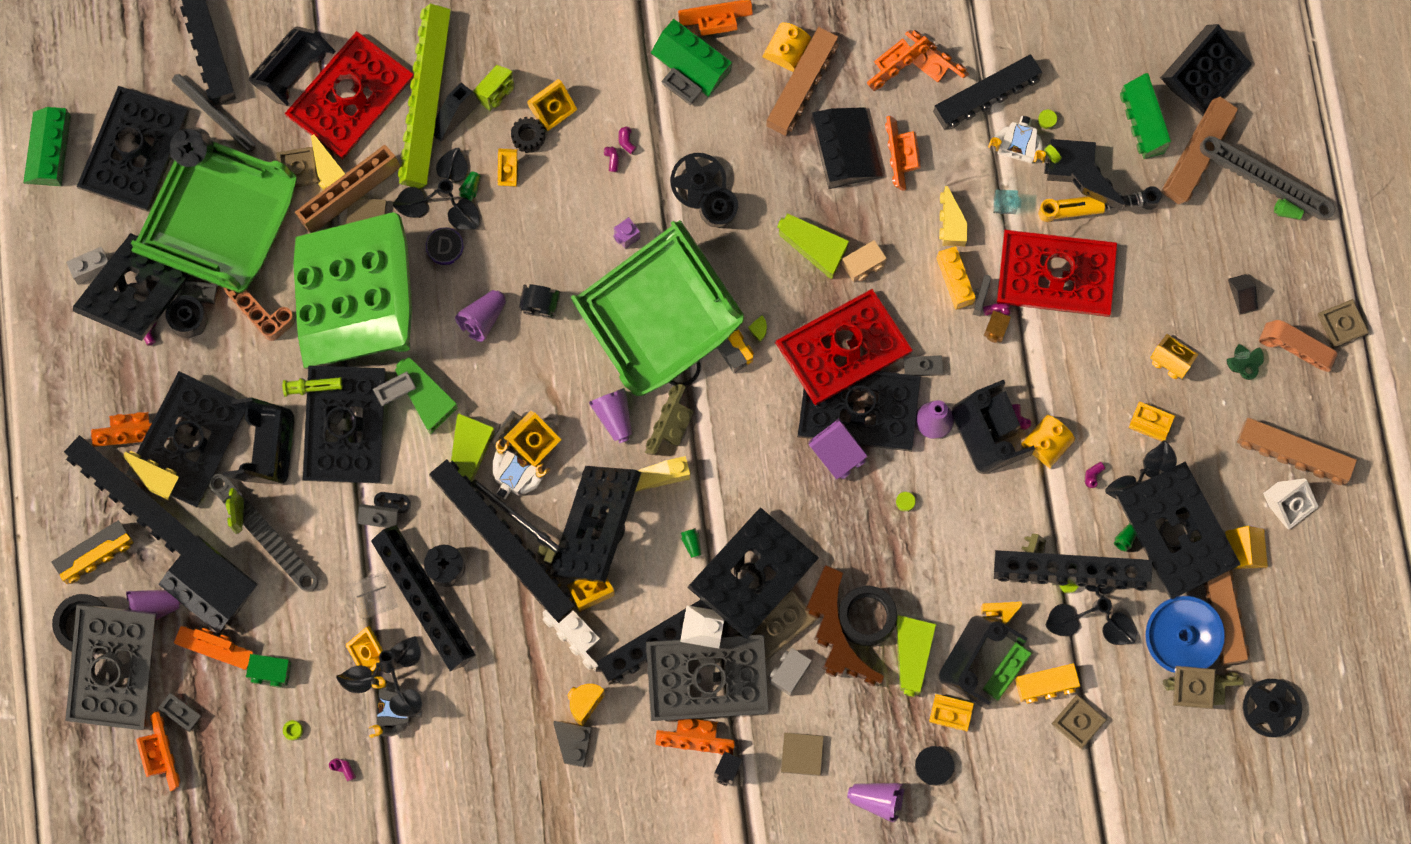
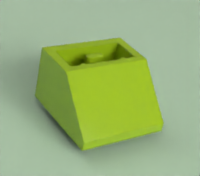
(494, 87)

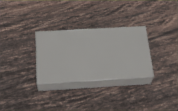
(394, 388)

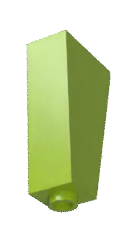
(814, 243)
(470, 445)
(913, 650)

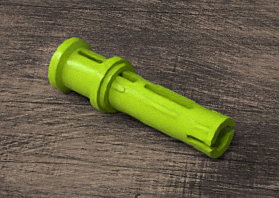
(335, 383)

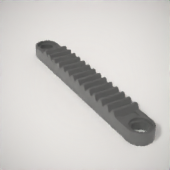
(1266, 178)
(268, 537)

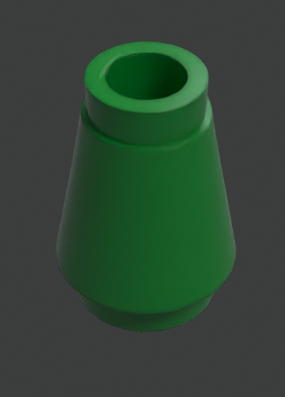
(470, 186)
(1125, 538)
(692, 542)

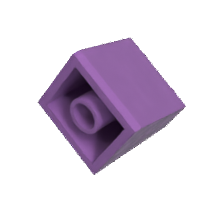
(838, 449)

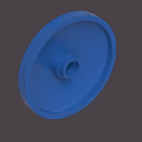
(1185, 633)

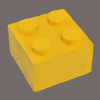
(532, 438)

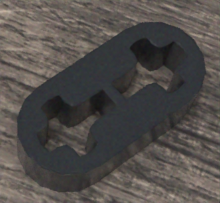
(393, 497)

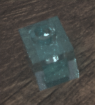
(1006, 202)

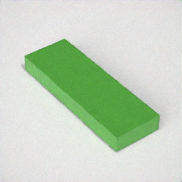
(1007, 671)

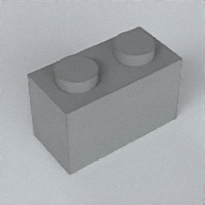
(87, 265)
(790, 671)

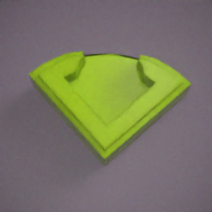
(759, 328)

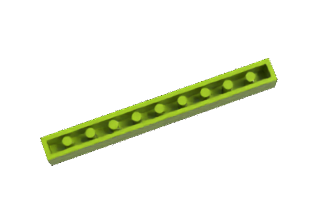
(424, 96)

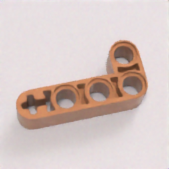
(266, 320)
(1298, 343)

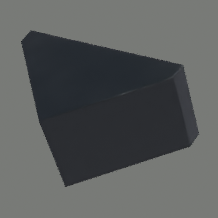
(1244, 293)

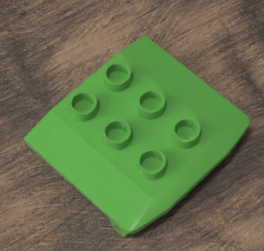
(218, 217)
(353, 290)
(660, 311)

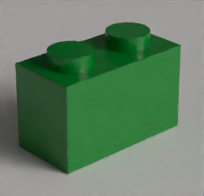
(268, 670)

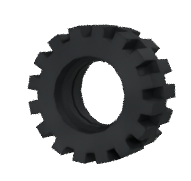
(530, 124)

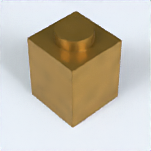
(997, 327)

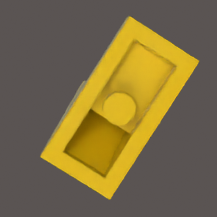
(507, 167)
(1006, 609)

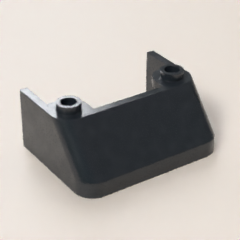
(288, 61)
(976, 436)
(271, 442)
(955, 669)

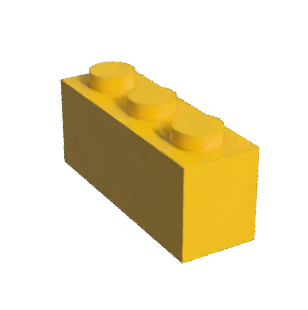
(955, 277)
(1047, 683)

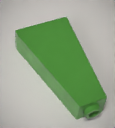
(428, 398)

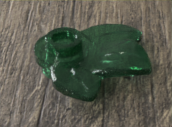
(1245, 359)

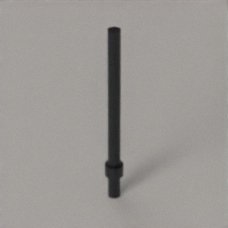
(542, 537)

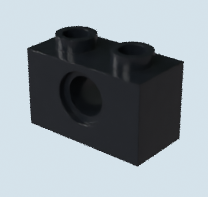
(727, 769)

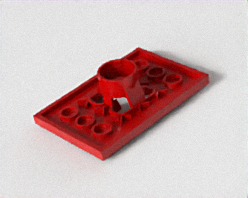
(367, 68)
(1090, 275)
(870, 328)

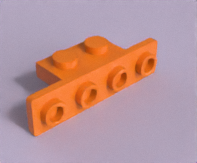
(716, 17)
(896, 59)
(934, 62)
(903, 152)
(122, 430)
(213, 646)
(695, 735)
(156, 753)

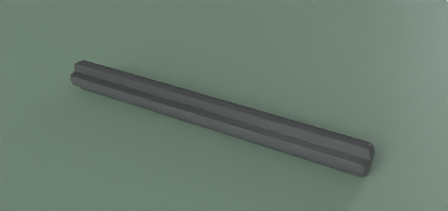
(213, 112)

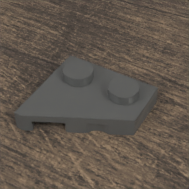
(572, 742)

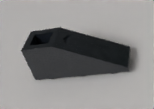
(454, 110)
(1094, 185)

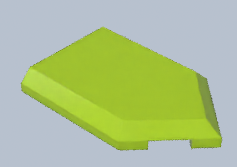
(235, 508)

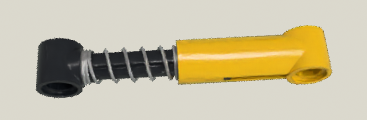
(1088, 206)

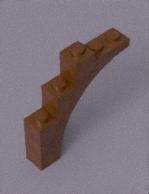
(829, 633)

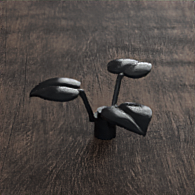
(452, 167)
(1157, 459)
(1117, 629)
(406, 653)

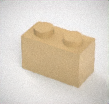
(864, 261)

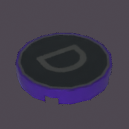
(444, 246)

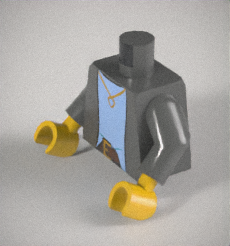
(387, 722)

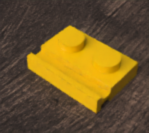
(1151, 421)
(951, 712)

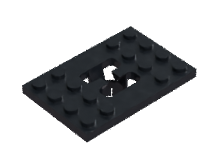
(142, 117)
(119, 308)
(202, 408)
(893, 412)
(342, 459)
(593, 555)
(1195, 561)
(732, 596)

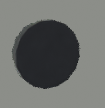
(934, 765)

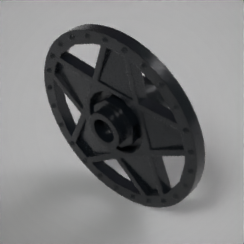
(696, 179)
(1272, 708)

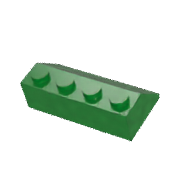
(691, 57)
(1145, 117)
(47, 147)

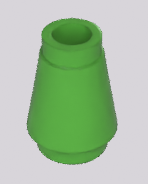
(1287, 209)

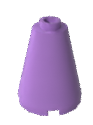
(481, 315)
(614, 414)
(934, 419)
(152, 601)
(878, 798)

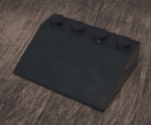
(1206, 68)
(846, 146)
(208, 584)

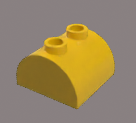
(787, 46)
(552, 105)
(1173, 356)
(1050, 440)
(584, 701)

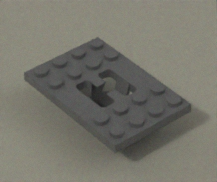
(671, 680)
(103, 700)

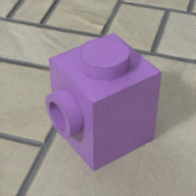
(626, 233)

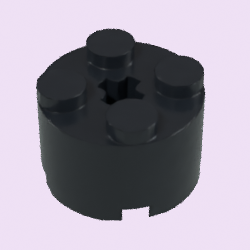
(191, 137)
(713, 216)
(539, 300)
(178, 310)
(454, 569)

